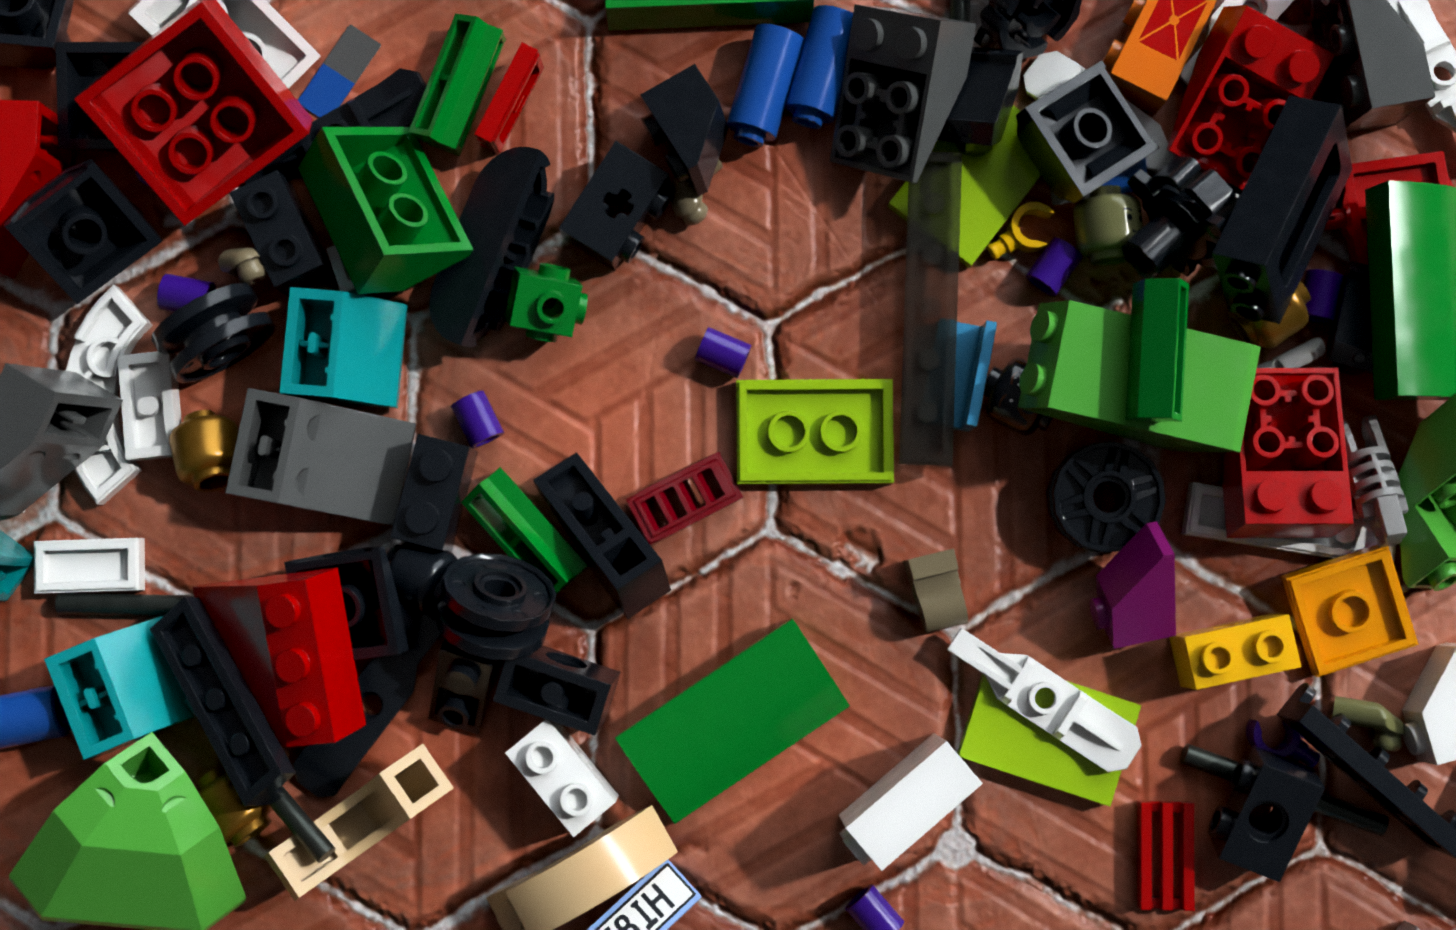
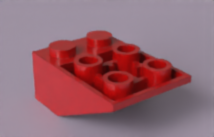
(1241, 89)
(26, 164)
(1291, 459)

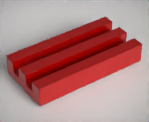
(509, 99)
(1166, 900)

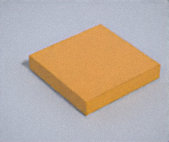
(1349, 610)

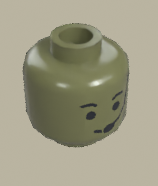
(1106, 224)

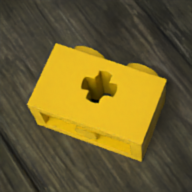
(1235, 651)

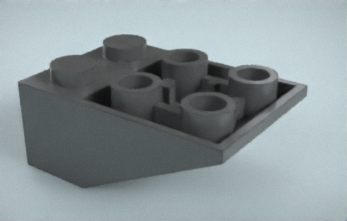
(1377, 64)
(898, 88)
(47, 429)
(320, 457)

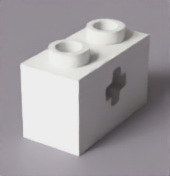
(563, 775)

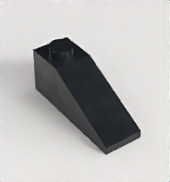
(604, 535)

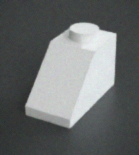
(1432, 709)

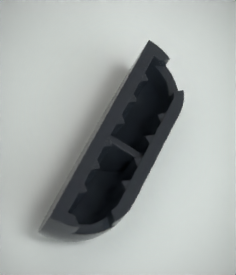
(504, 228)

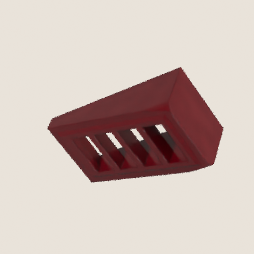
(645, 518)

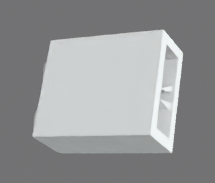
(907, 802)

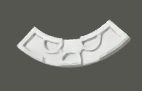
(106, 332)

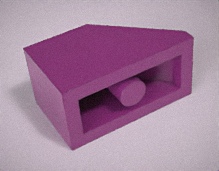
(1137, 591)

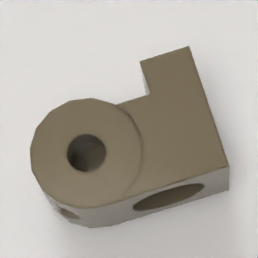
(937, 590)

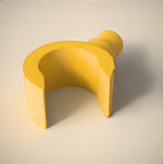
(1013, 238)

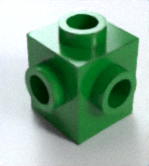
(529, 292)

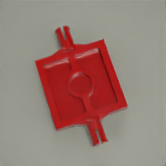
(1351, 208)

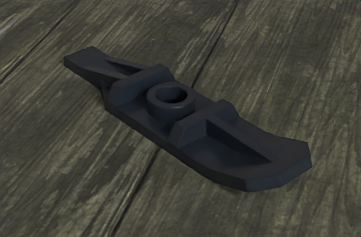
(384, 105)
(393, 679)

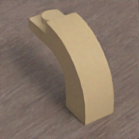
(362, 820)
(585, 875)

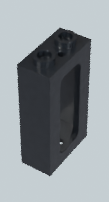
(1283, 209)

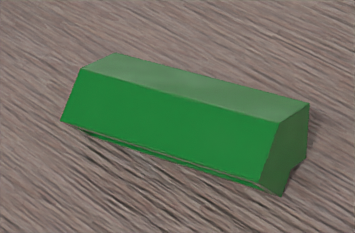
(457, 83)
(1157, 350)
(523, 529)

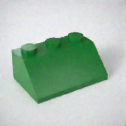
(382, 206)

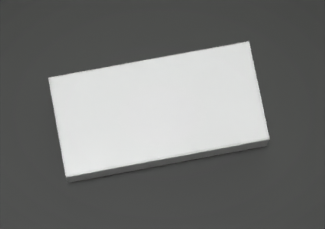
(89, 565)

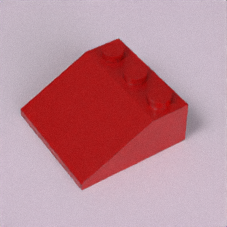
(196, 110)
(292, 651)

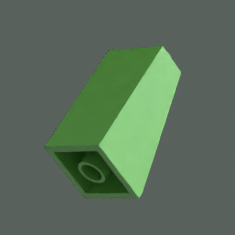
(1081, 377)

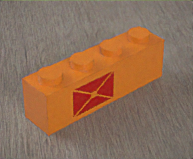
(1155, 48)

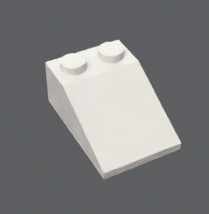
(260, 23)

